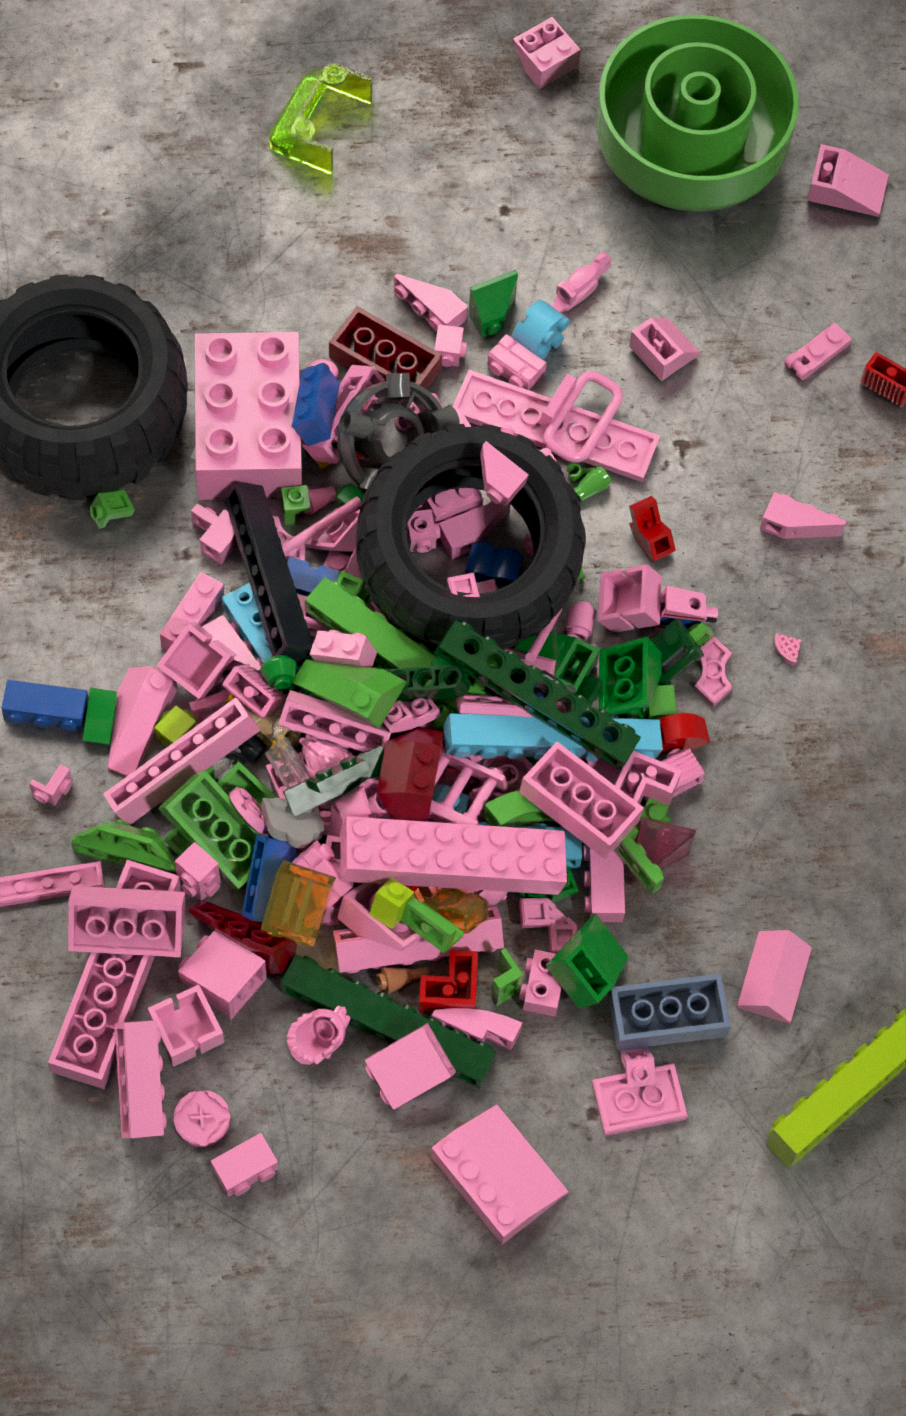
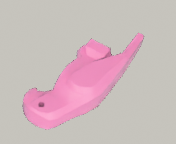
(581, 283)

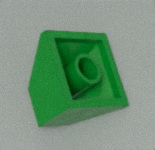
(492, 303)

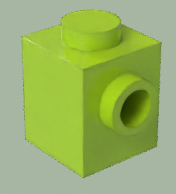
(174, 725)
(390, 903)

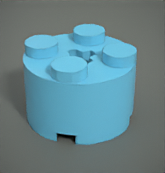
(541, 329)

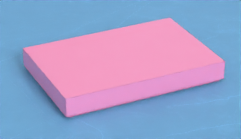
(639, 1107)

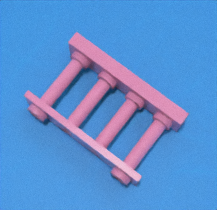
(443, 811)

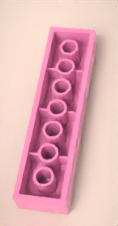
(453, 855)
(105, 996)

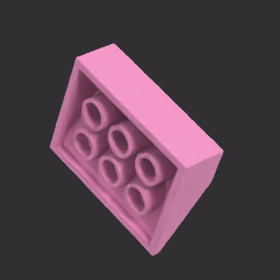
(498, 1173)

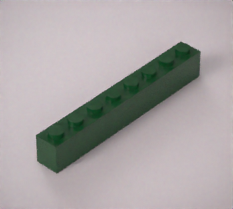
(381, 1017)

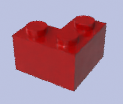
(453, 991)

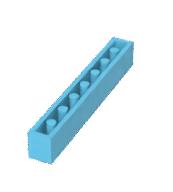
(530, 737)

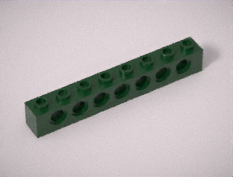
(522, 695)

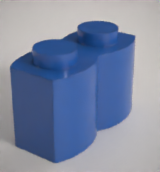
(494, 563)

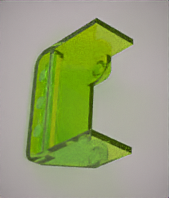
(294, 132)

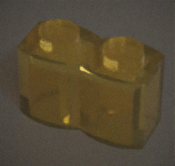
(461, 909)

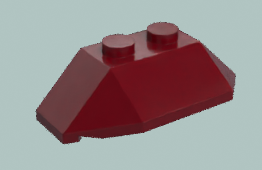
(410, 774)

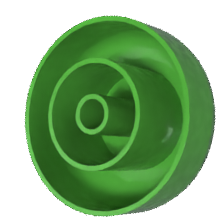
(687, 104)

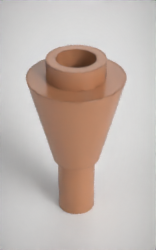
(395, 978)

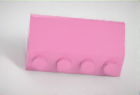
(126, 921)

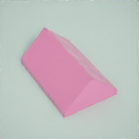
(775, 975)

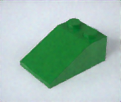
(628, 675)

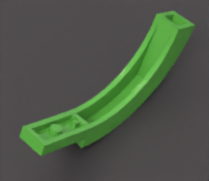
(516, 810)

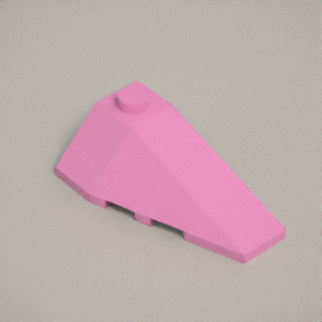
(139, 705)

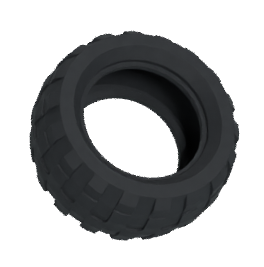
(101, 318)
(449, 462)

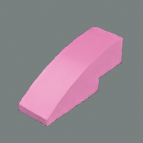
(481, 1025)

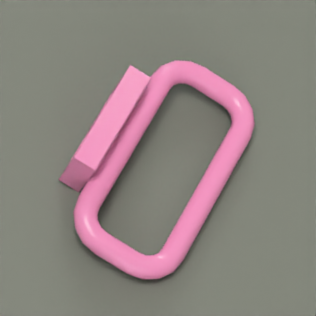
(561, 404)

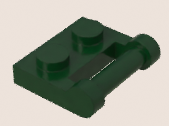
(670, 643)

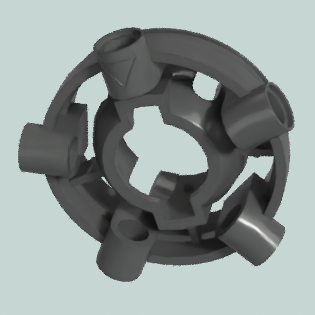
(358, 427)

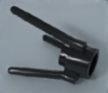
(250, 750)

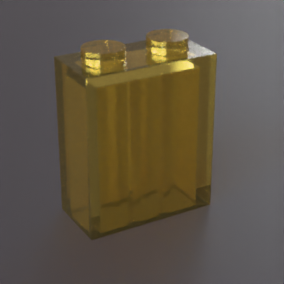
(298, 903)

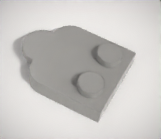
(284, 826)

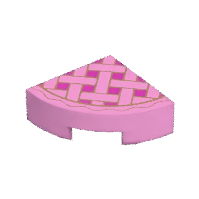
(787, 648)

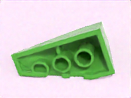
(355, 689)
(233, 776)

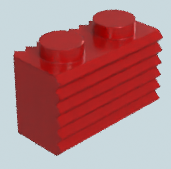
(885, 378)

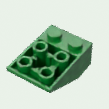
(573, 657)
(588, 963)

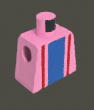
(686, 606)

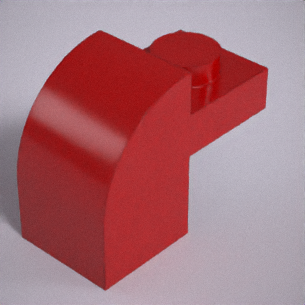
(649, 530)
(683, 731)

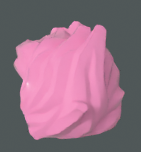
(322, 754)

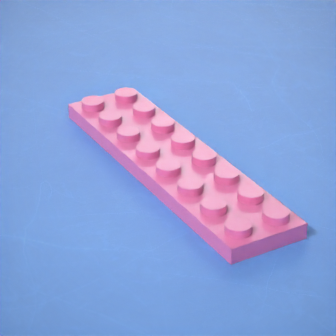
(497, 403)

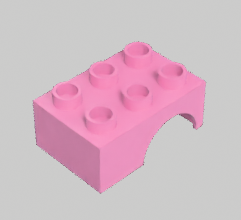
(246, 412)

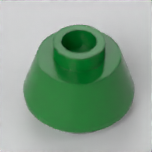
(279, 671)

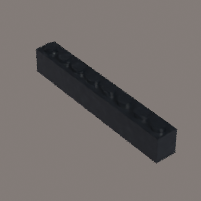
(268, 572)

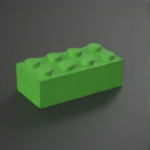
(211, 820)

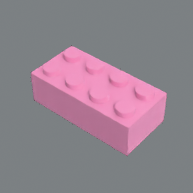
(581, 800)

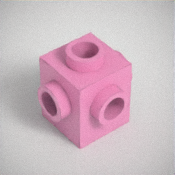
(422, 531)

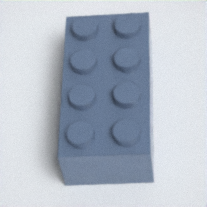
(669, 1011)

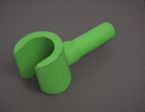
(581, 471)

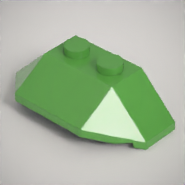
(122, 842)

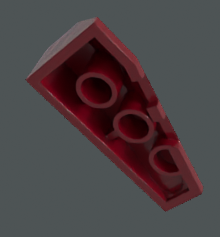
(276, 951)

